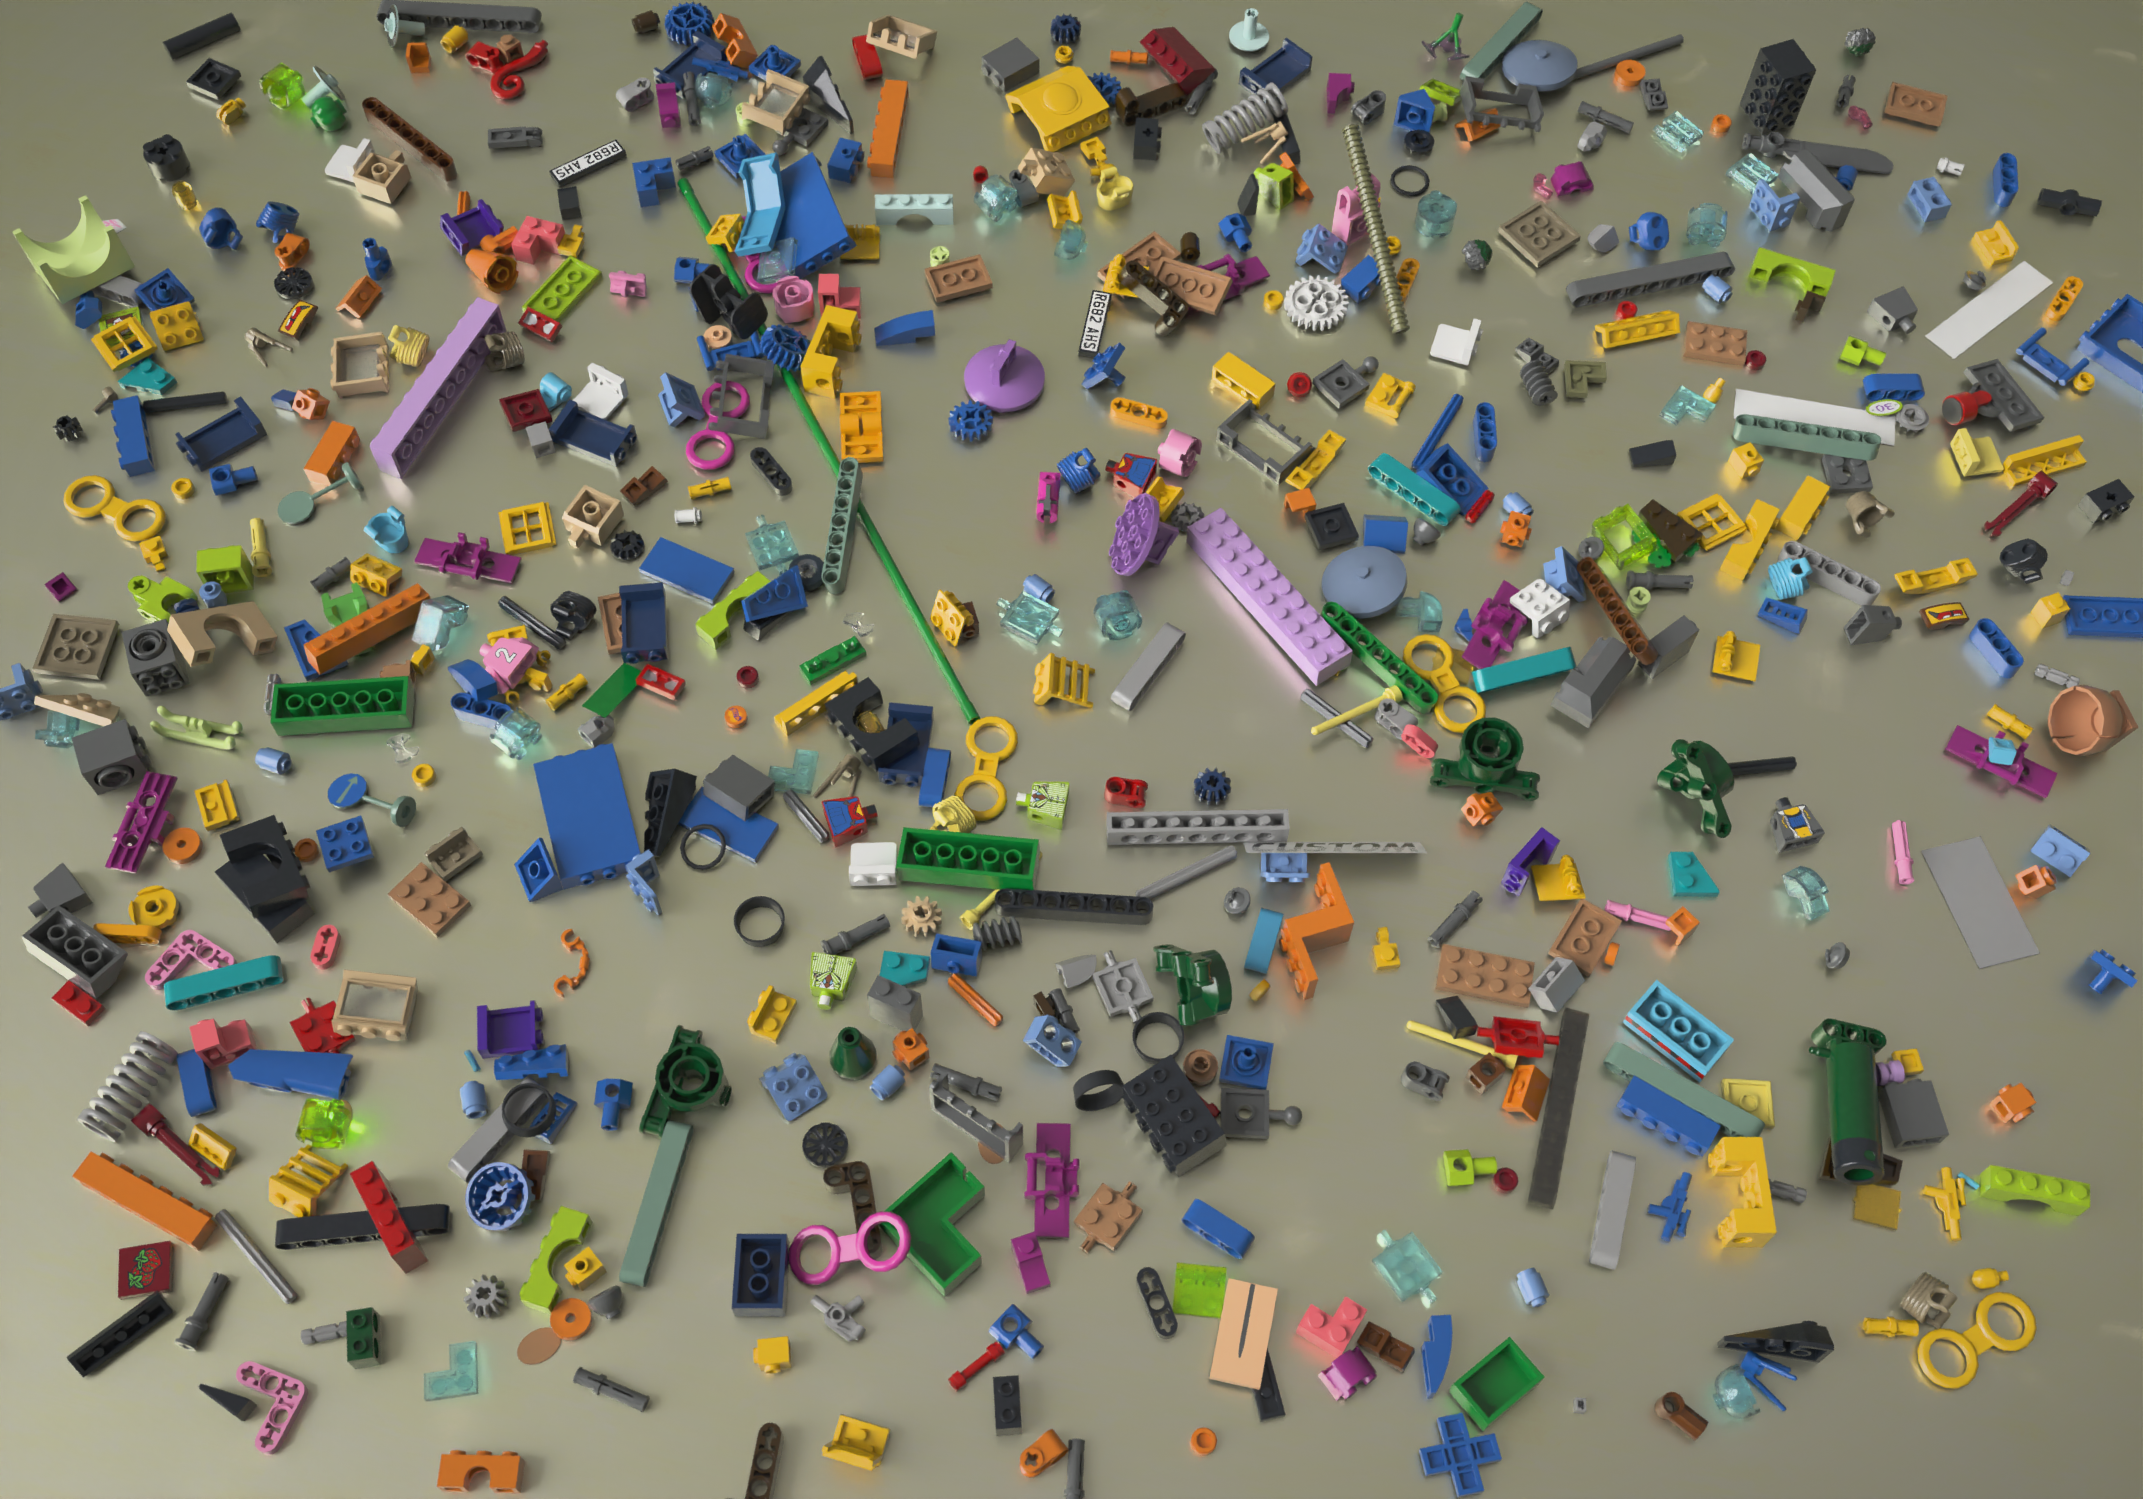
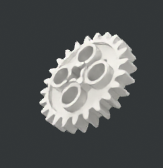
(1326, 309)

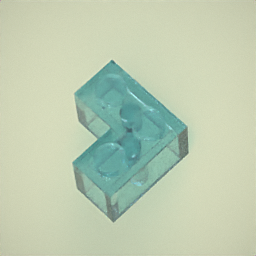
(437, 619)

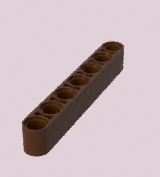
(409, 139)
(1617, 611)

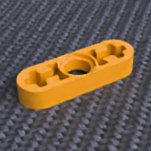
(1410, 277)
(2064, 305)
(1134, 406)
(129, 933)

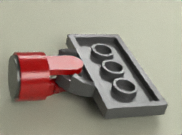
(1992, 395)

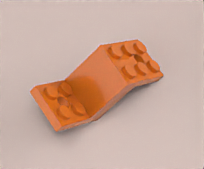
(1316, 931)

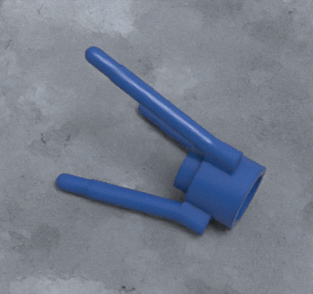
(1755, 1363)

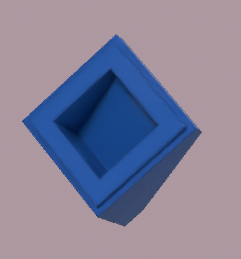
(284, 399)

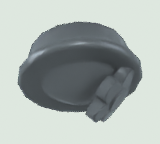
(1974, 280)
(1591, 547)
(1237, 900)
(1837, 955)

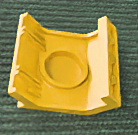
(1062, 107)

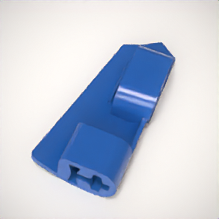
(294, 1071)

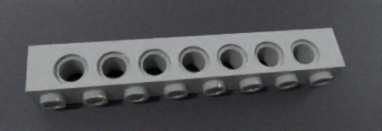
(1197, 826)

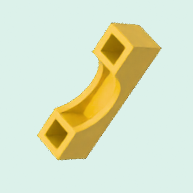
(1741, 556)

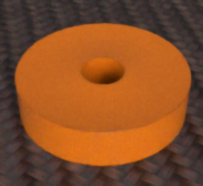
(1629, 73)
(186, 854)
(578, 1327)

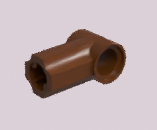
(1683, 1416)

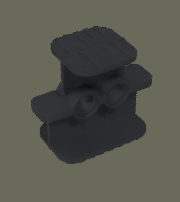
(718, 298)

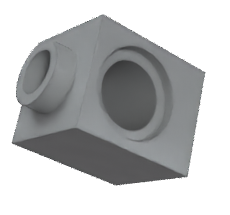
(540, 439)

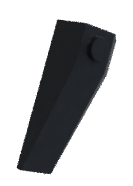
(826, 94)
(668, 798)
(1796, 1341)

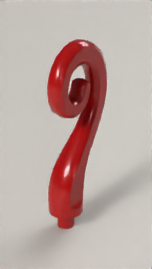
(531, 59)

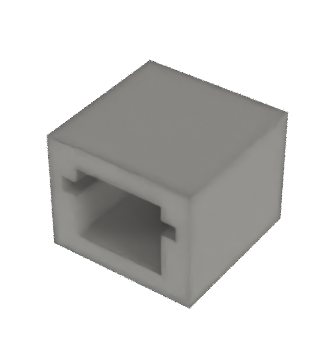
(2066, 577)
(1579, 1405)

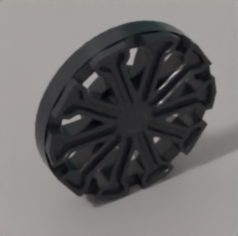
(293, 283)
(825, 1145)

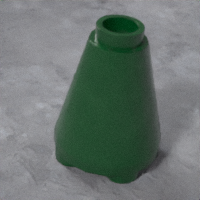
(852, 1054)

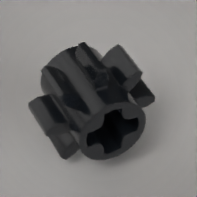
(67, 428)

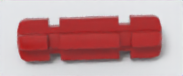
(1480, 506)

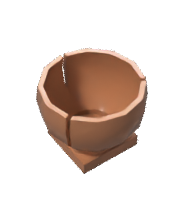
(2091, 719)

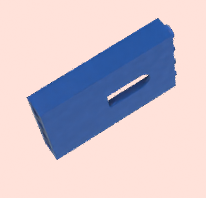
(2101, 345)

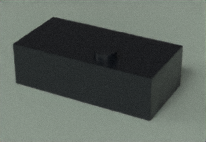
(254, 870)

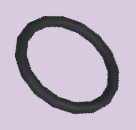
(1407, 192)
(686, 836)

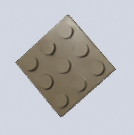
(1539, 233)
(76, 646)

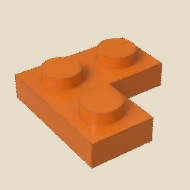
(1301, 188)

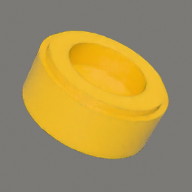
(1273, 300)
(183, 488)
(423, 775)
(1260, 990)

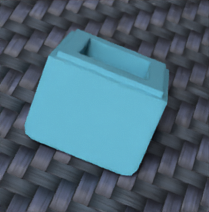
(2001, 751)

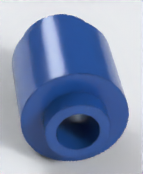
(1847, 176)

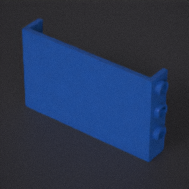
(811, 217)
(587, 815)

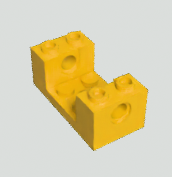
(836, 330)
(1755, 1222)

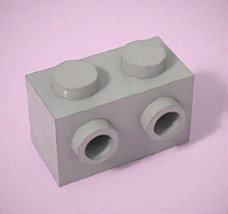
(1556, 984)

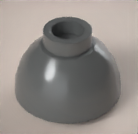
(1424, 532)
(607, 1302)

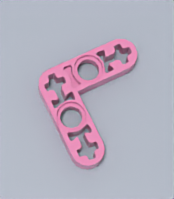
(186, 952)
(282, 1402)

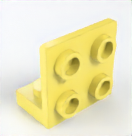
(1975, 455)

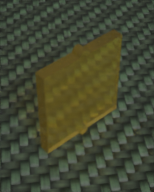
(1460, 668)
(1877, 1206)

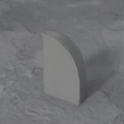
(1603, 238)
(1077, 969)

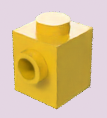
(1746, 460)
(2050, 610)
(584, 1269)
(773, 1354)

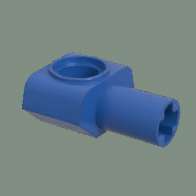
(1236, 228)
(376, 259)
(688, 269)
(88, 310)
(226, 480)
(612, 1105)
(1020, 1336)

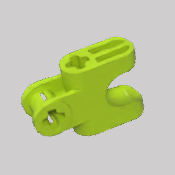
(158, 598)

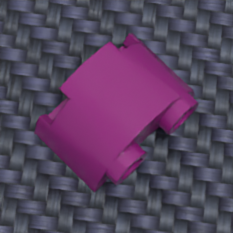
(1571, 177)
(1346, 1373)

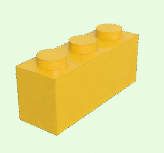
(1243, 380)
(1803, 508)

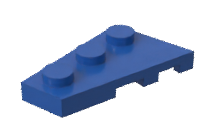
(776, 597)
(299, 634)
(541, 1062)

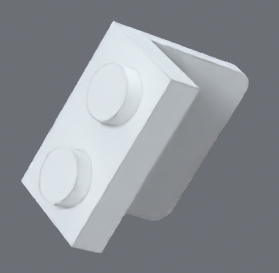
(348, 160)
(1456, 343)
(602, 393)
(1543, 605)
(873, 864)

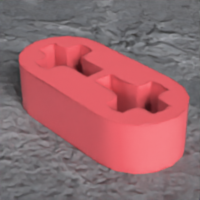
(1419, 741)
(321, 945)

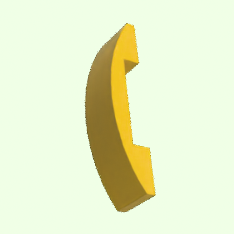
(1317, 462)
(1936, 579)

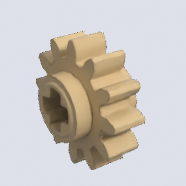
(929, 911)

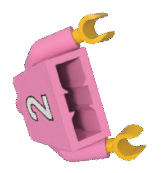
(509, 661)

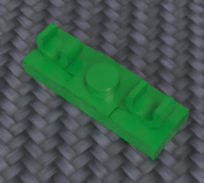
(832, 660)

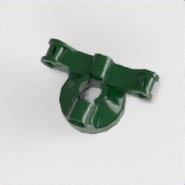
(1488, 773)
(1703, 775)
(1201, 982)
(690, 1060)

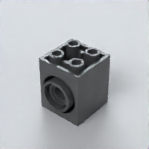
(154, 658)
(111, 756)

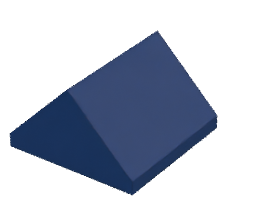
(1415, 111)
(1385, 532)
(538, 872)

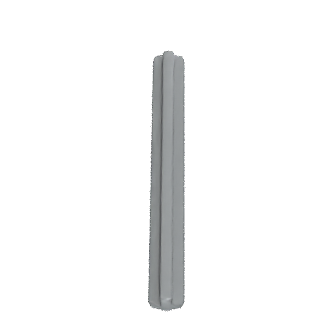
(1188, 873)
(256, 1256)

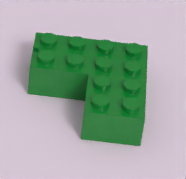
(930, 1212)

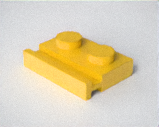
(217, 805)

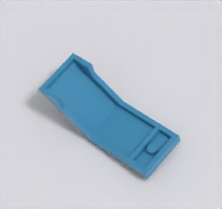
(764, 204)

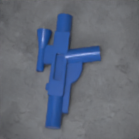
(723, 68)
(1672, 1207)

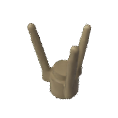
(259, 339)
(846, 768)

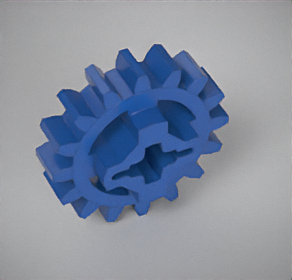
(1106, 86)
(970, 420)

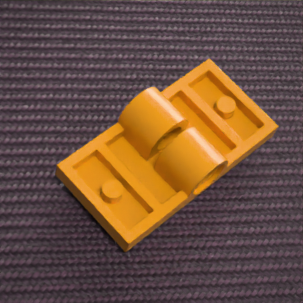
(861, 426)

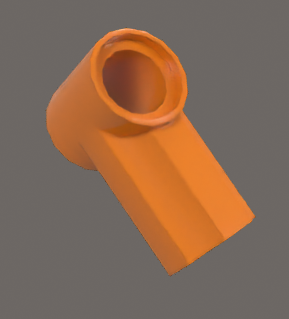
(500, 242)

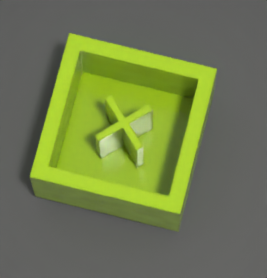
(227, 567)

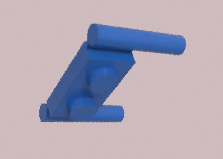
(746, 349)
(2046, 362)

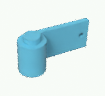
(554, 390)

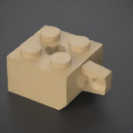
(1047, 171)
(382, 176)
(592, 517)

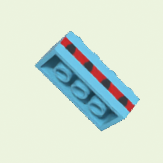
(1678, 1031)

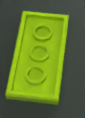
(564, 289)

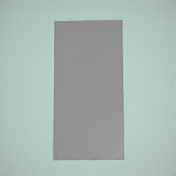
(1980, 902)

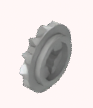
(1920, 417)
(1180, 520)

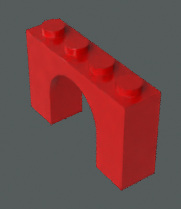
(380, 1203)

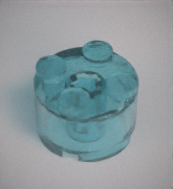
(996, 197)
(1435, 214)
(1707, 225)
(1117, 615)
(516, 733)

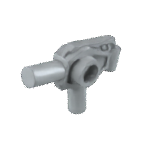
(839, 1317)

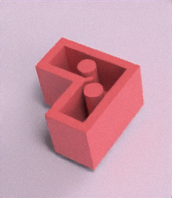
(536, 236)
(833, 295)
(221, 1044)
(1330, 1332)

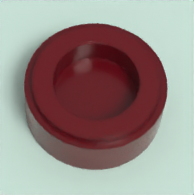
(1755, 360)
(747, 677)
(1505, 1180)

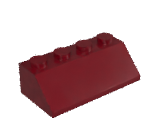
(1177, 57)

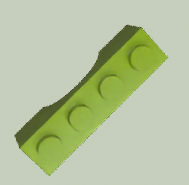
(1812, 277)
(715, 624)
(2012, 1184)
(567, 1230)

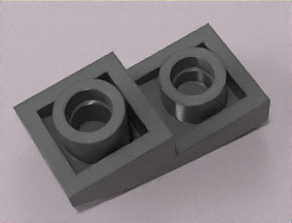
(1653, 95)
(1532, 350)

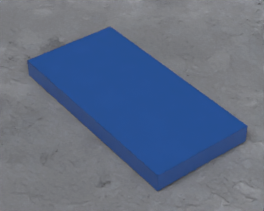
(686, 570)
(2104, 616)
(741, 837)

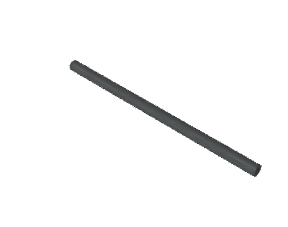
(1630, 55)

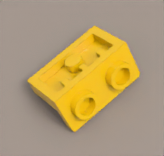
(726, 231)
(1997, 244)
(374, 574)
(771, 1014)

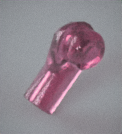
(1860, 115)
(1539, 186)

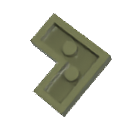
(1579, 373)

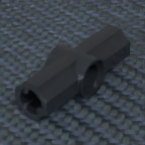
(2069, 202)

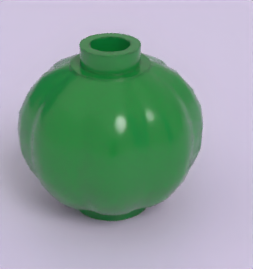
(328, 113)

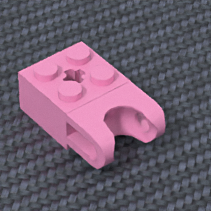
(1348, 215)

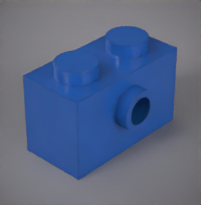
(845, 160)
(1361, 280)
(956, 955)

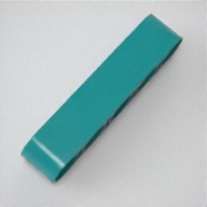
(1414, 489)
(1523, 670)
(223, 982)

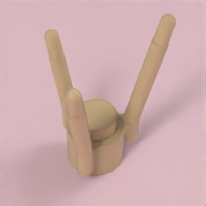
(1276, 131)

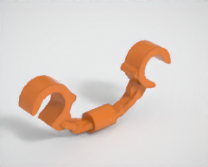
(584, 962)

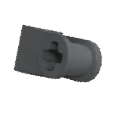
(1370, 106)
(1026, 191)
(1427, 1079)

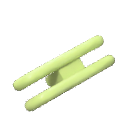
(196, 730)

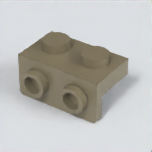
(453, 854)

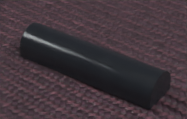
(201, 36)
(1290, 146)
(120, 1333)

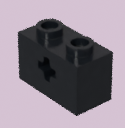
(1146, 139)
(2106, 501)
(1007, 1405)

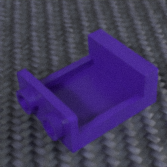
(470, 227)
(1540, 847)
(508, 1030)

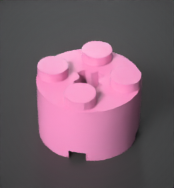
(793, 299)
(1179, 453)

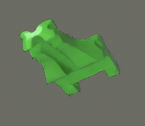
(345, 607)

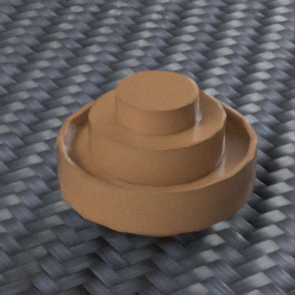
(1200, 1067)

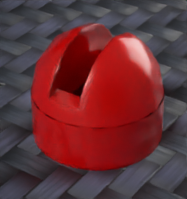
(980, 174)

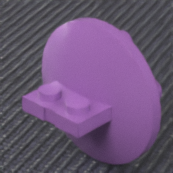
(1004, 377)
(1140, 536)

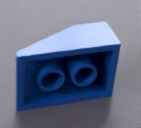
(1453, 477)

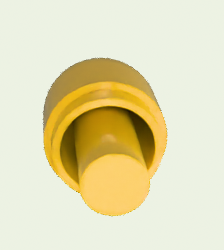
(1097, 171)
(1714, 391)
(1988, 1278)

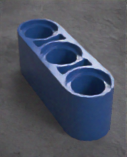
(2005, 180)
(1894, 387)
(1484, 432)
(1996, 648)
(473, 709)
(934, 777)
(196, 1083)
(1218, 1229)

